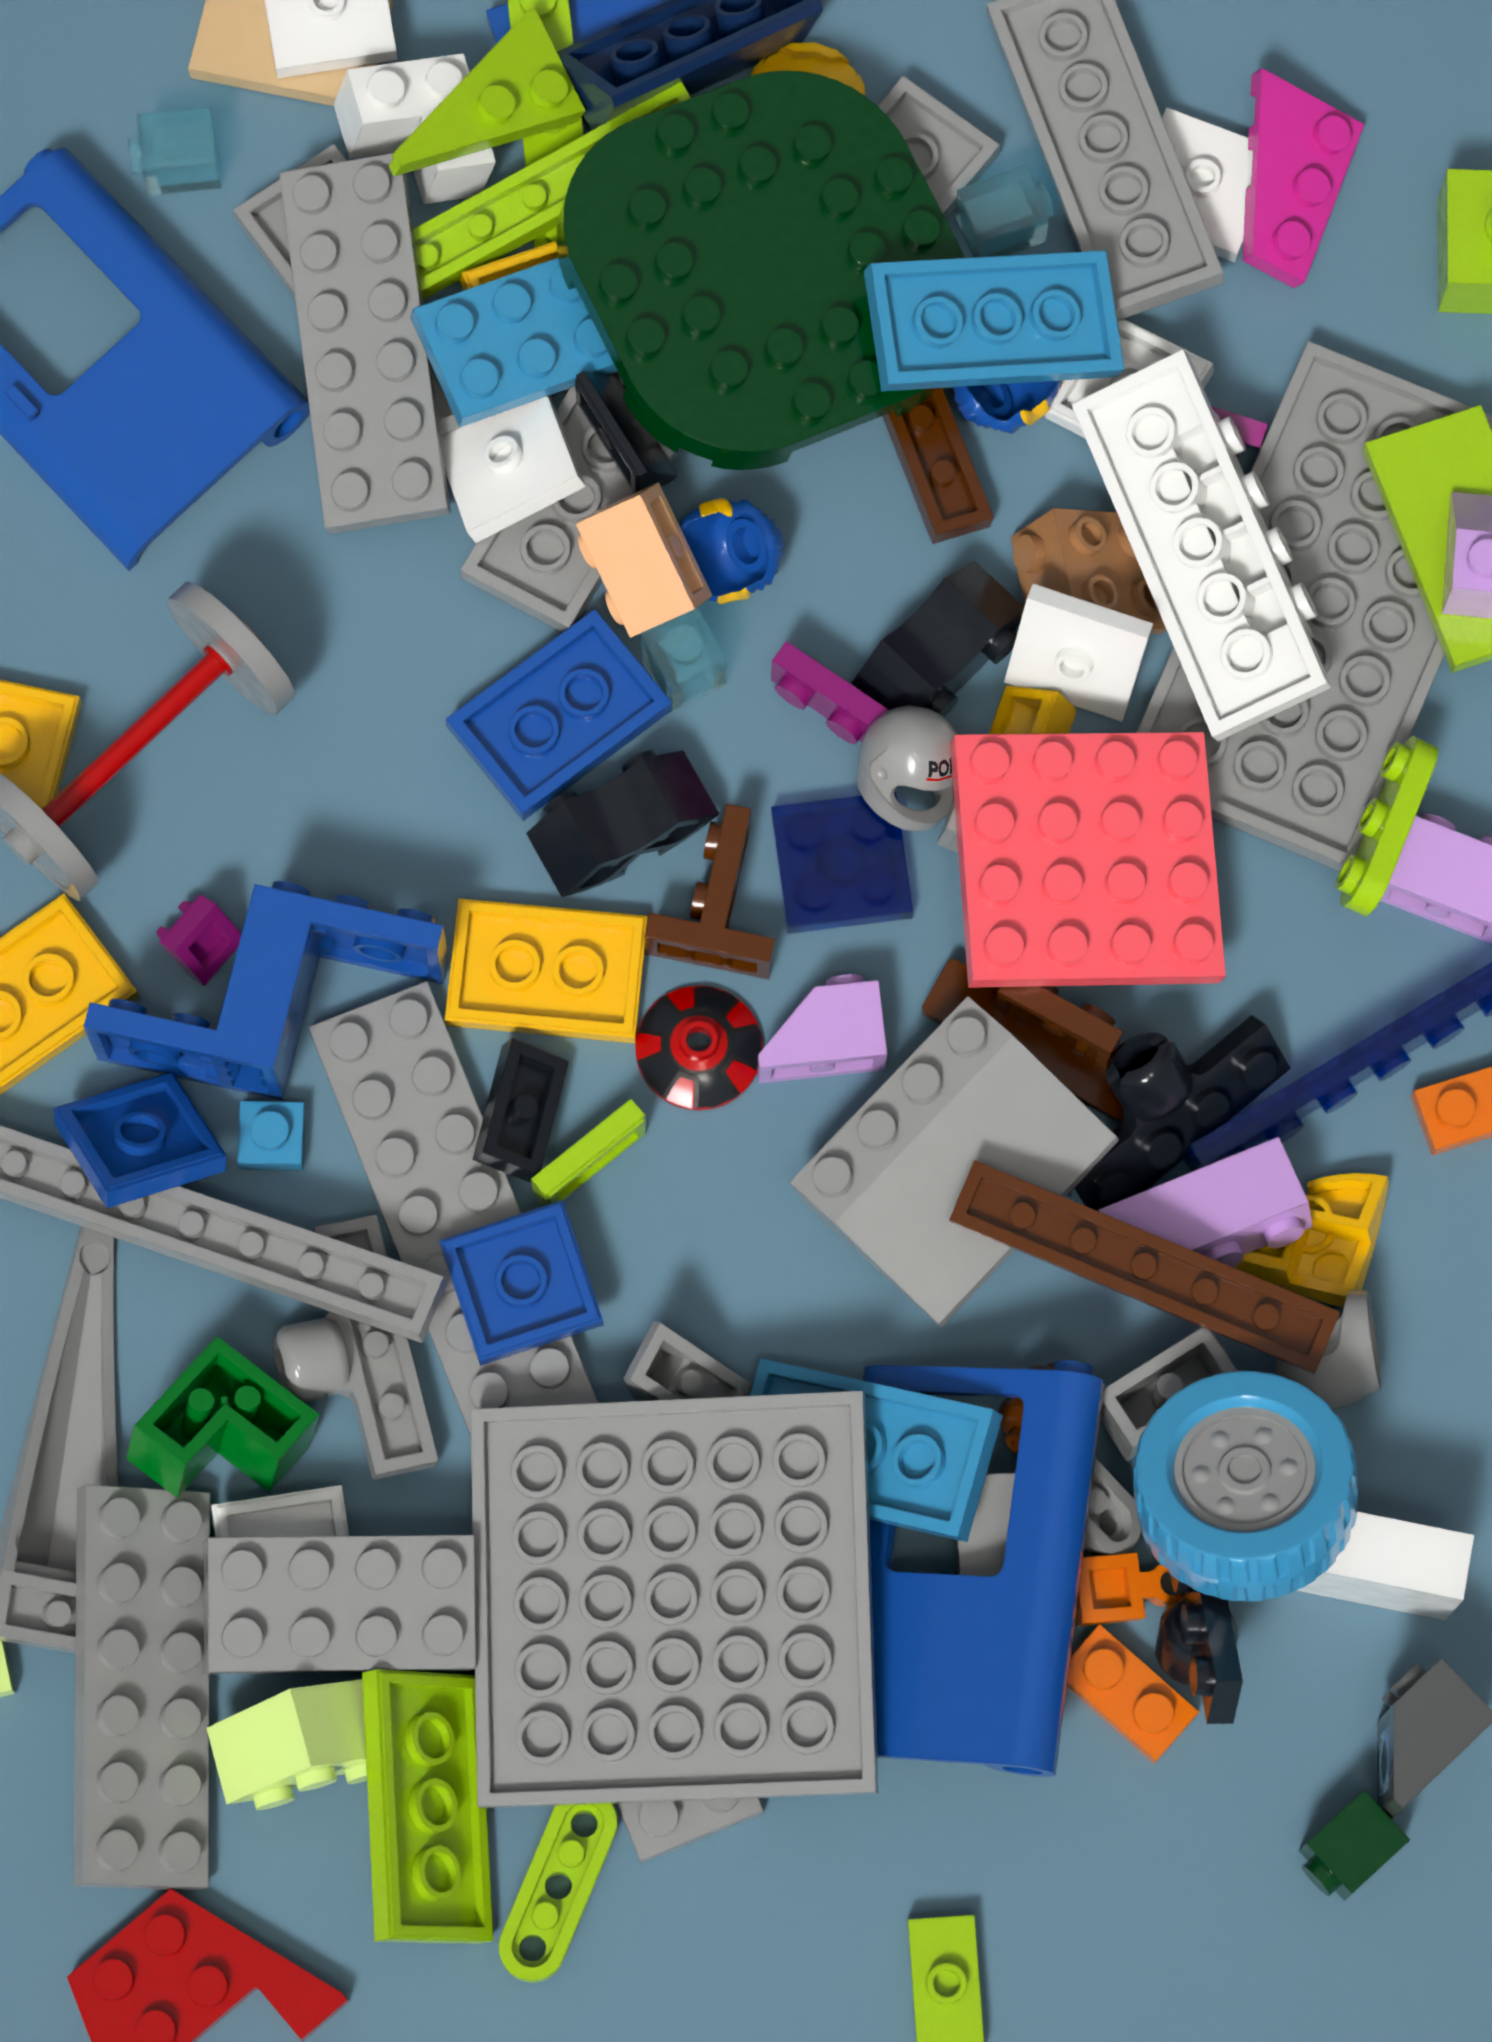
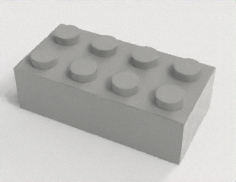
(339, 1604)

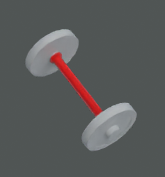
(228, 650)

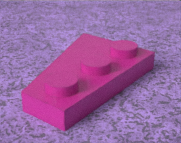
(1296, 175)

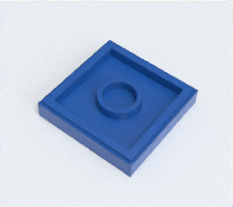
(139, 1139)
(521, 1283)

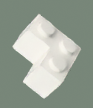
(389, 101)

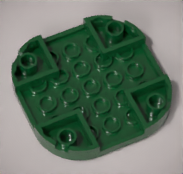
(734, 258)

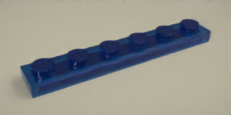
(1334, 1081)

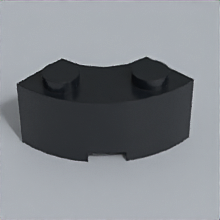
(943, 643)
(641, 811)

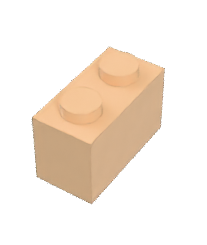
(642, 560)

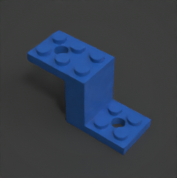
(269, 990)

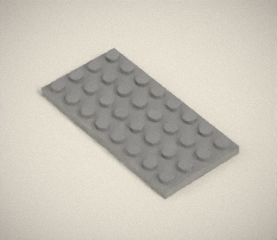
(1318, 764)

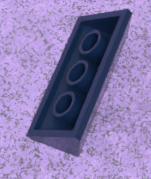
(680, 43)

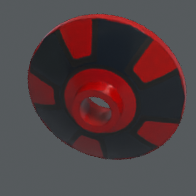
(698, 1077)

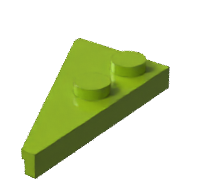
(503, 99)

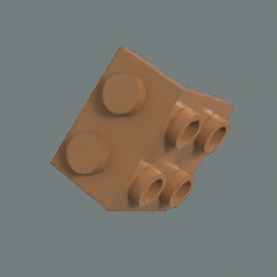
(1087, 559)

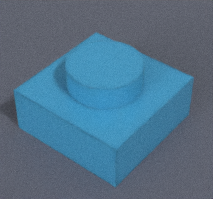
(271, 1135)

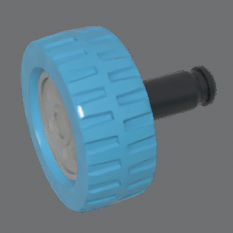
(1245, 1485)

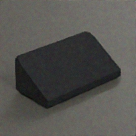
(625, 439)

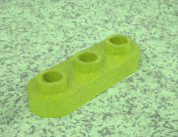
(1386, 824)
(550, 1918)

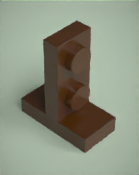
(711, 941)

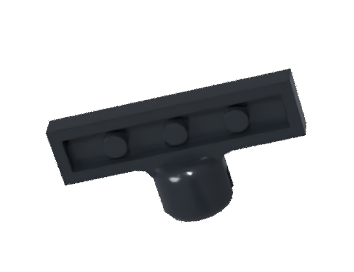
(1175, 1104)
(1200, 1649)

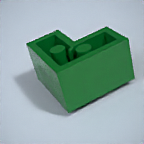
(226, 1410)

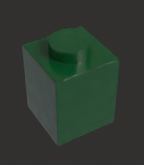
(1352, 1847)

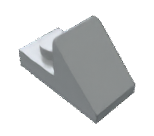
(676, 1369)

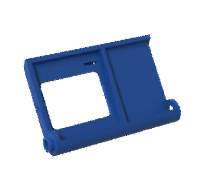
(164, 403)
(984, 1661)

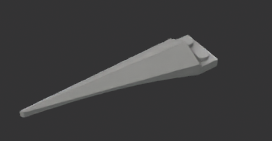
(64, 1448)

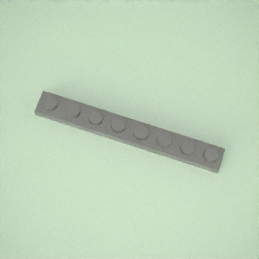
(227, 1240)

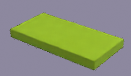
(1415, 480)
(423, 1809)

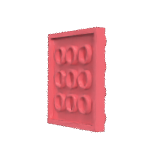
(1086, 859)

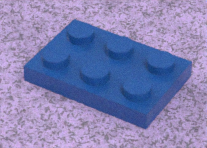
(559, 714)

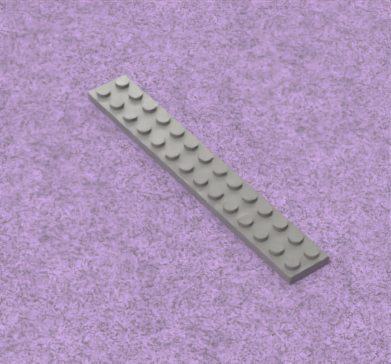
(417, 1146)

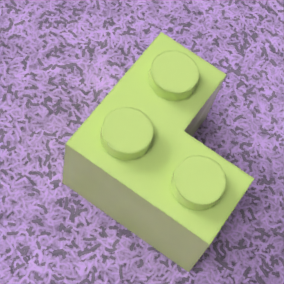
(291, 1743)

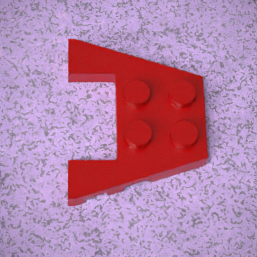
(183, 1973)

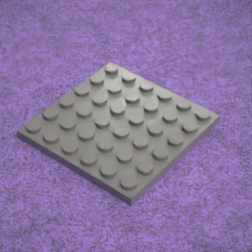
(673, 1600)

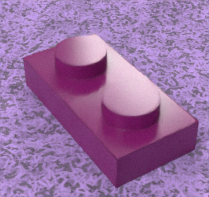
(807, 682)

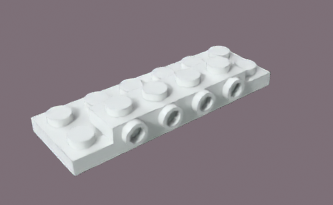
(1204, 544)

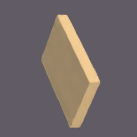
(237, 51)

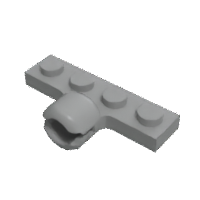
(367, 1367)

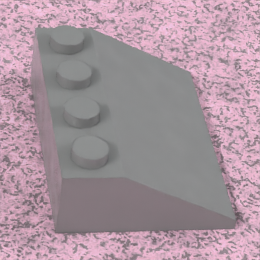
(907, 1151)

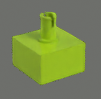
(1465, 242)

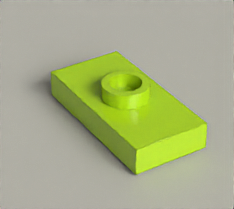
(945, 1979)

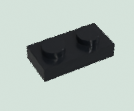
(520, 1110)

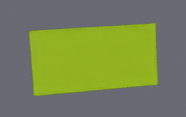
(590, 1154)

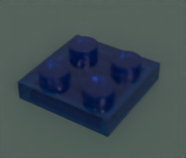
(839, 865)

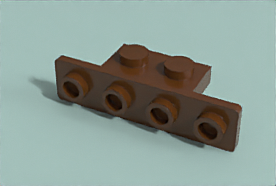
(1062, 1036)

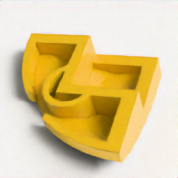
(1336, 1249)

